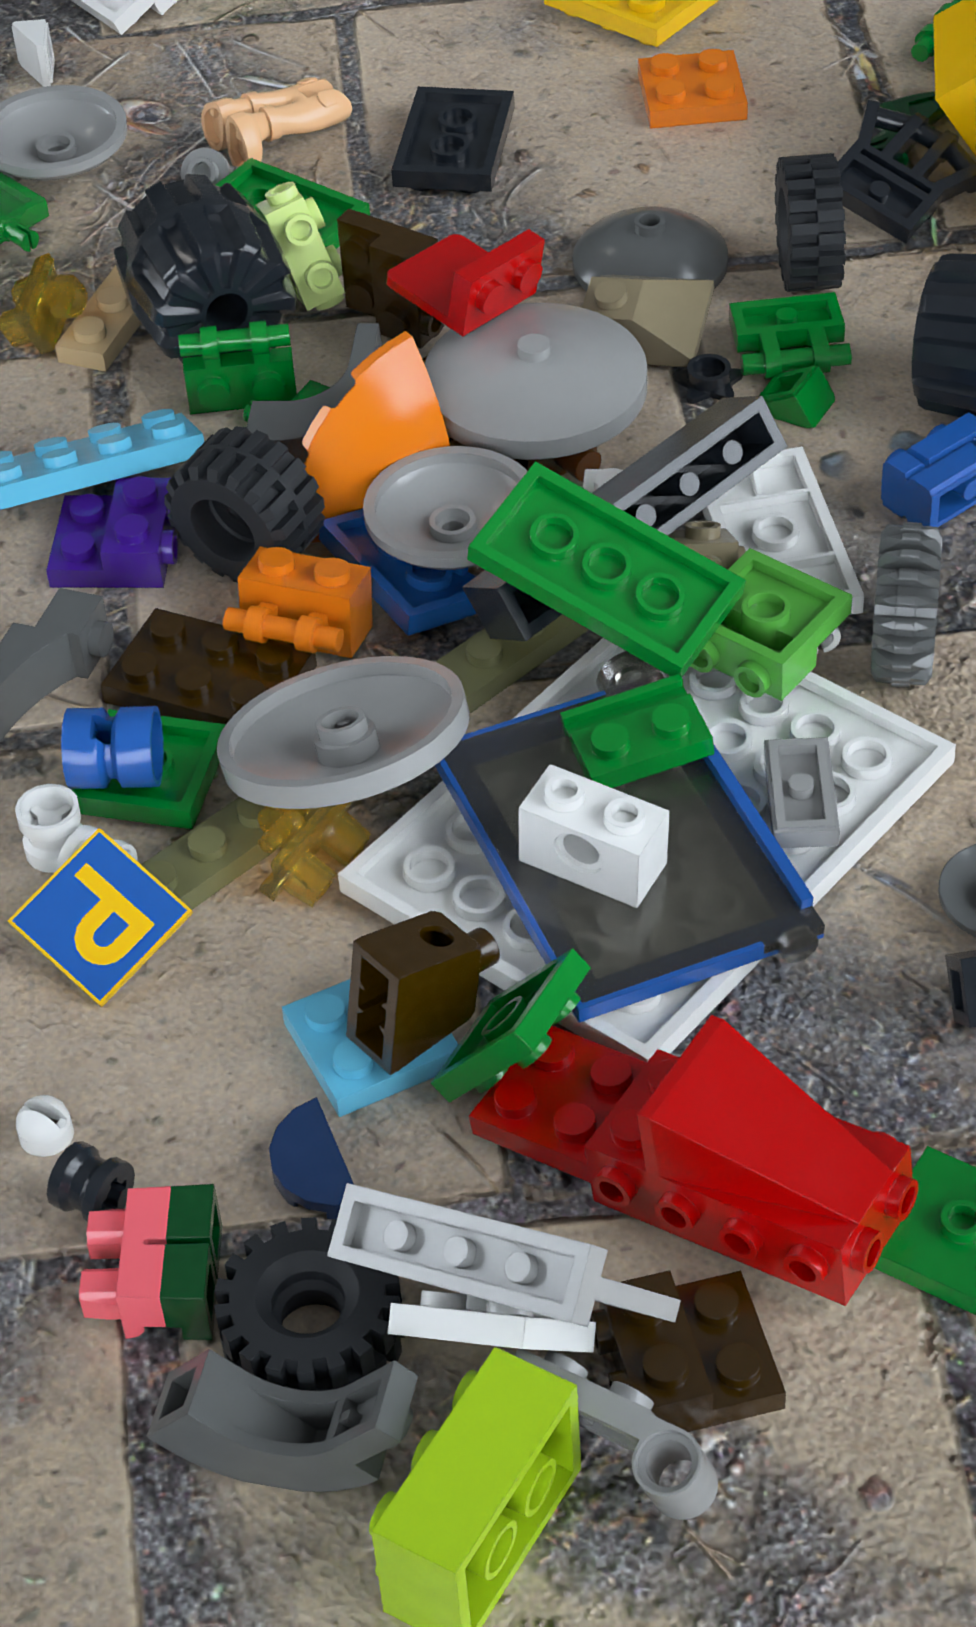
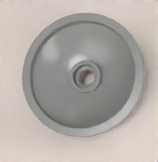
(59, 131)
(437, 503)

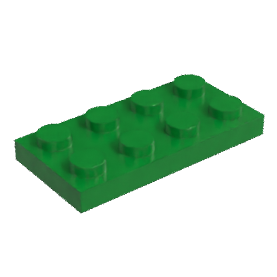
(606, 570)

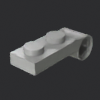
(627, 1420)

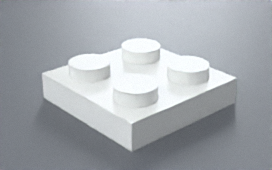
(486, 1323)

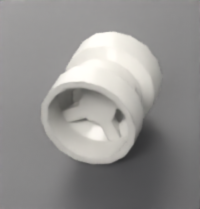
(46, 820)

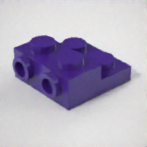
(114, 538)

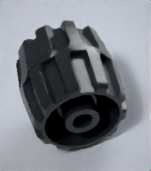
(199, 261)
(947, 338)

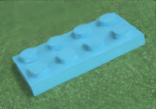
(100, 458)

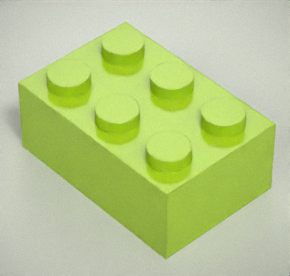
(477, 1494)

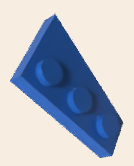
(407, 593)

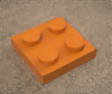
(692, 88)

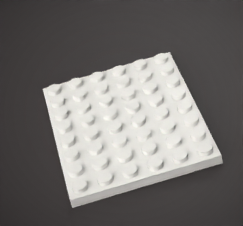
(877, 771)

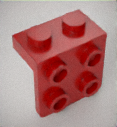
(468, 284)

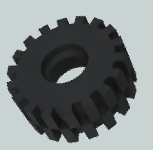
(810, 222)
(296, 1273)

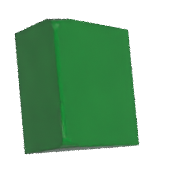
(799, 396)

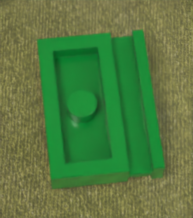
(637, 733)

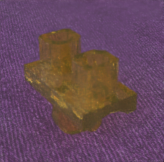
(42, 306)
(295, 865)

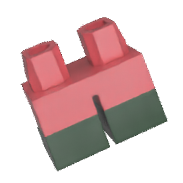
(166, 1264)

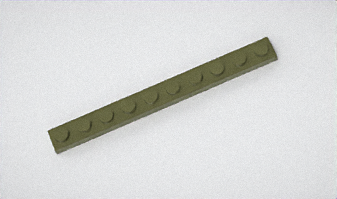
(228, 840)

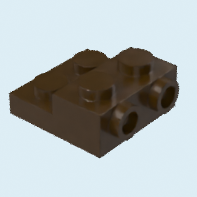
(367, 253)
(702, 1367)

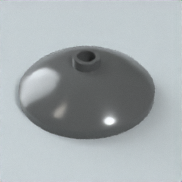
(651, 244)

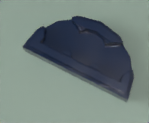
(308, 1161)

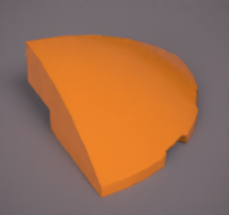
(373, 426)

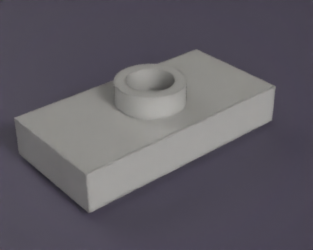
(801, 792)

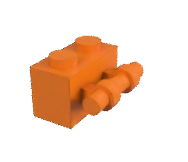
(303, 602)

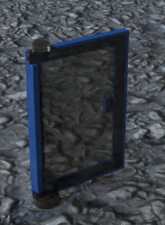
(712, 908)

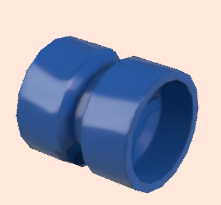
(112, 747)

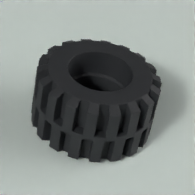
(242, 496)

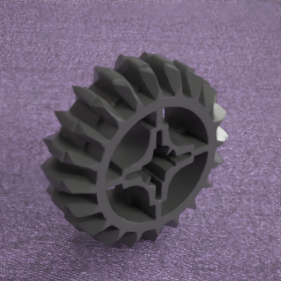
(906, 604)

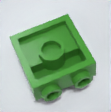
(773, 627)

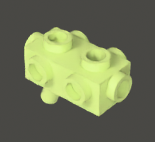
(312, 266)

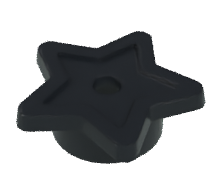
(708, 378)

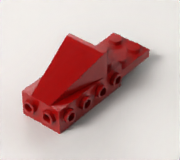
(711, 1153)

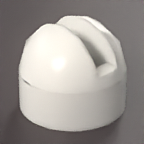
(40, 1134)

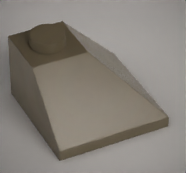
(658, 311)

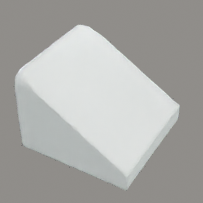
(35, 49)

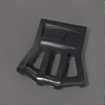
(888, 191)

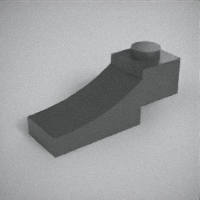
(58, 649)

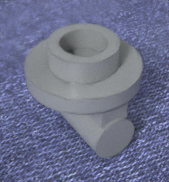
(207, 162)

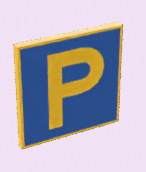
(100, 917)

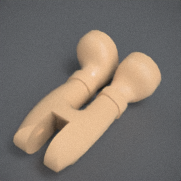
(268, 115)

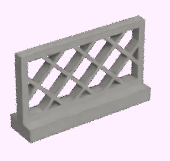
(483, 1258)

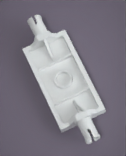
(787, 519)

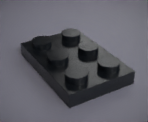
(453, 139)

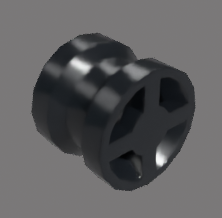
(89, 1182)

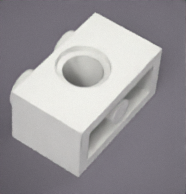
(593, 835)

